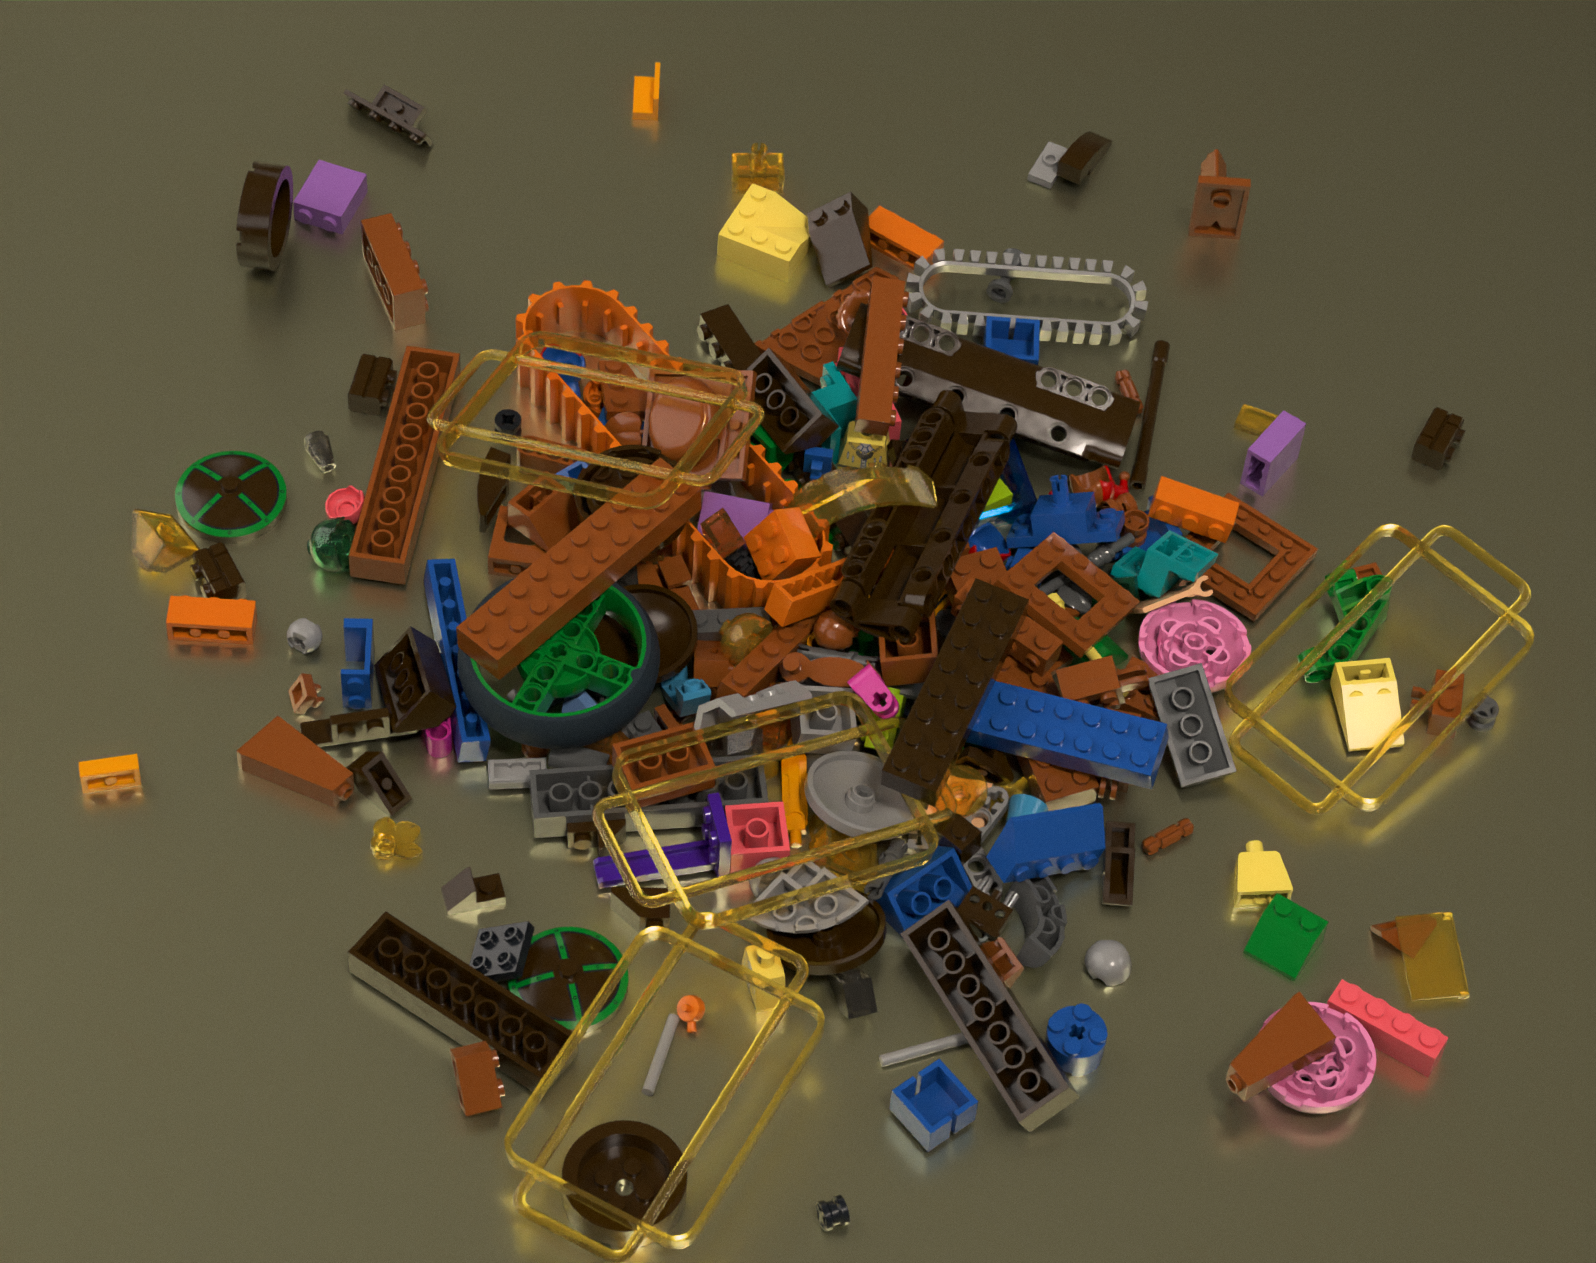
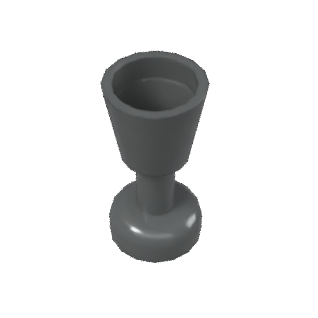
(1000, 289)

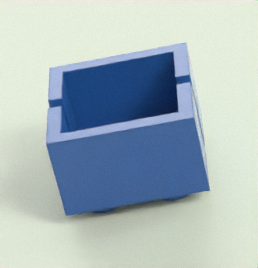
(1025, 337)
(938, 1106)

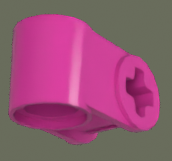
(872, 690)
(439, 739)

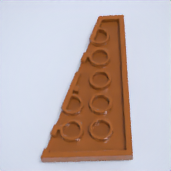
(814, 335)

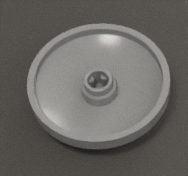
(849, 795)

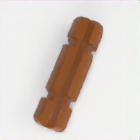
(1127, 387)
(1167, 836)

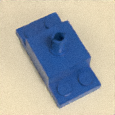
(1069, 516)

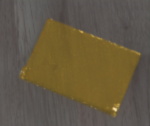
(1432, 956)

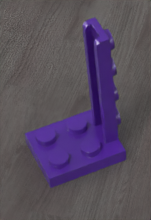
(684, 858)

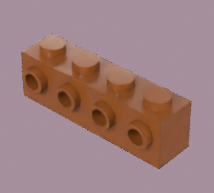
(1033, 645)

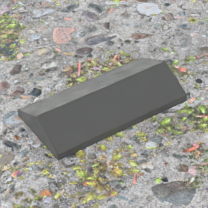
(1193, 724)

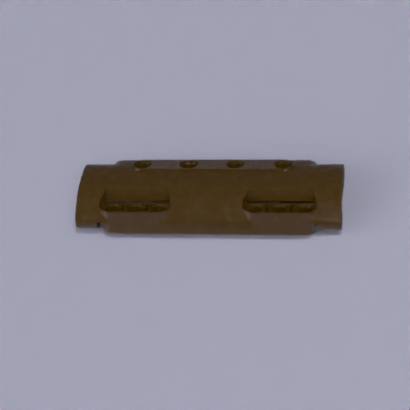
(1001, 383)
(924, 538)

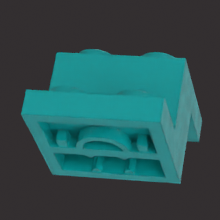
(839, 402)
(1165, 563)

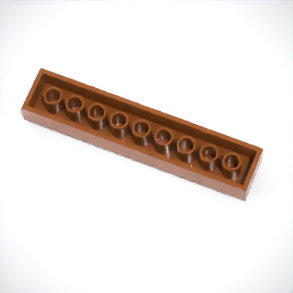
(403, 468)
(572, 576)
(1051, 783)

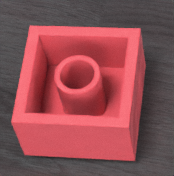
(756, 833)

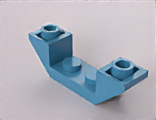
(684, 693)

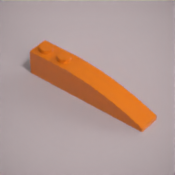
(806, 593)

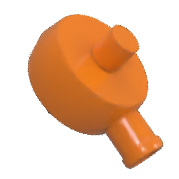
(691, 1010)

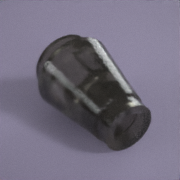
(320, 450)

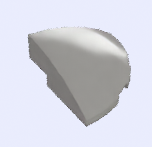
(813, 913)

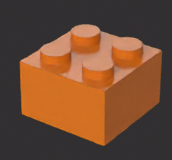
(782, 545)

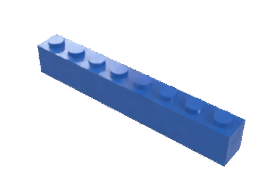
(447, 612)

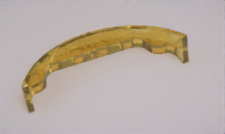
(852, 491)

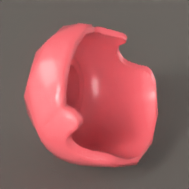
(345, 503)

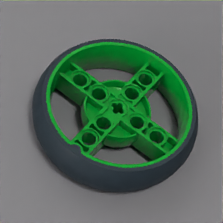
(563, 663)

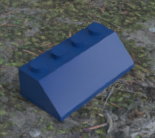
(1049, 843)

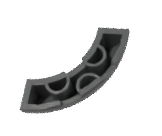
(1042, 919)

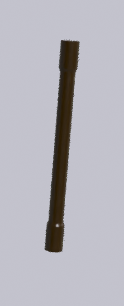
(1140, 467)

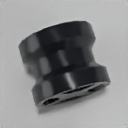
(508, 422)
(832, 1213)

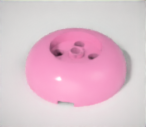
(1184, 631)
(1351, 1057)

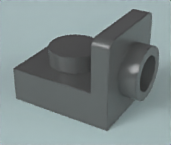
(641, 725)

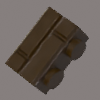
(371, 385)
(1438, 438)
(217, 573)

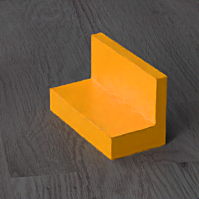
(646, 96)
(109, 773)

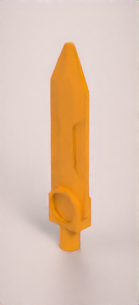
(793, 796)

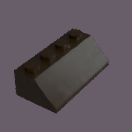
(790, 409)
(414, 683)

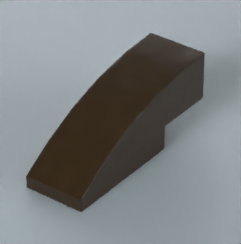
(1082, 157)
(491, 491)
(1118, 863)

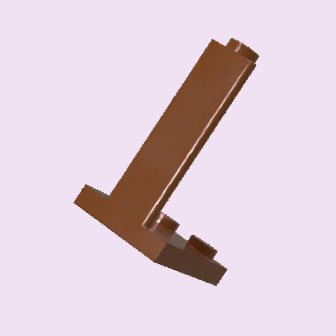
(1218, 201)

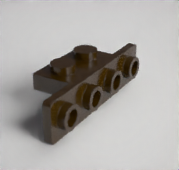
(396, 110)
(350, 728)

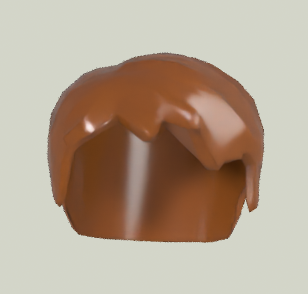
(833, 632)

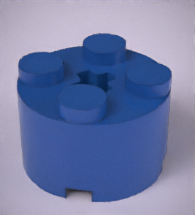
(1076, 1039)

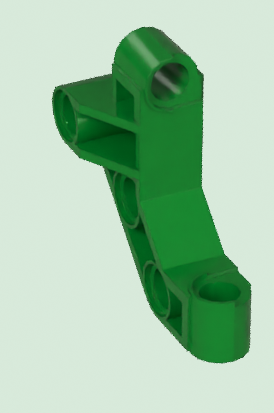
(1345, 596)

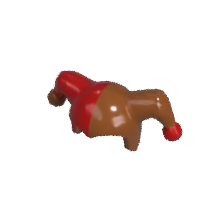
(1100, 483)

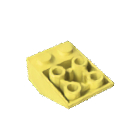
(1366, 701)

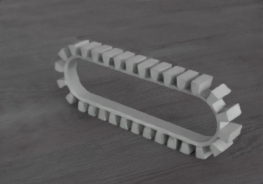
(1128, 322)

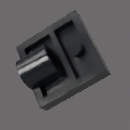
(502, 950)

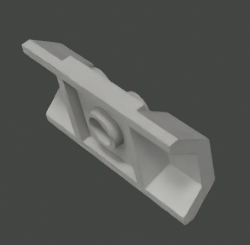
(735, 706)

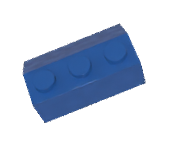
(924, 888)

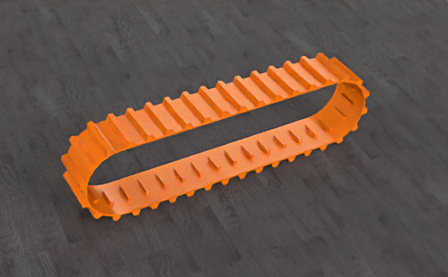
(601, 313)

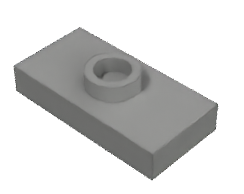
(1045, 168)
(512, 772)

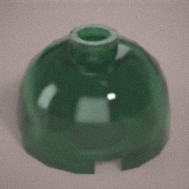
(331, 544)

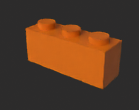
(901, 238)
(1193, 509)
(211, 620)

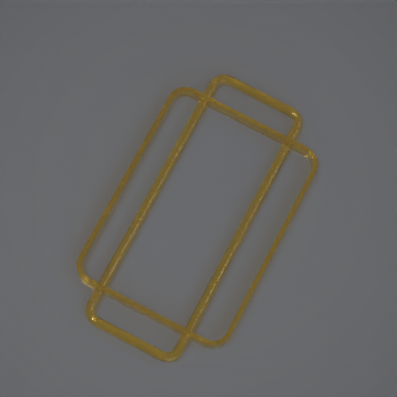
(539, 339)
(1418, 548)
(680, 895)
(643, 1227)

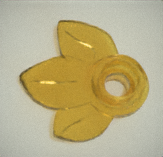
(395, 839)

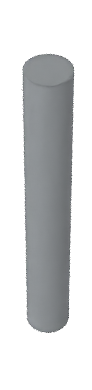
(922, 1049)
(660, 1054)

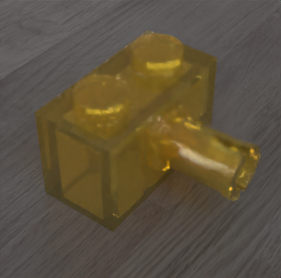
(757, 168)

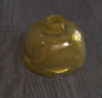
(743, 635)

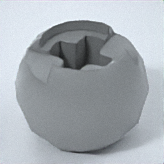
(304, 635)

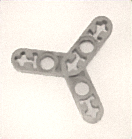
(992, 818)

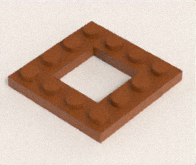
(1290, 558)
(1078, 635)

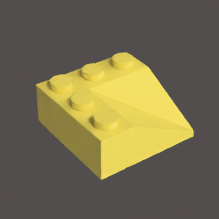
(765, 234)

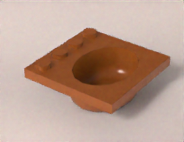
(675, 422)

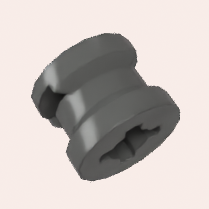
(1484, 716)

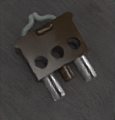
(985, 923)

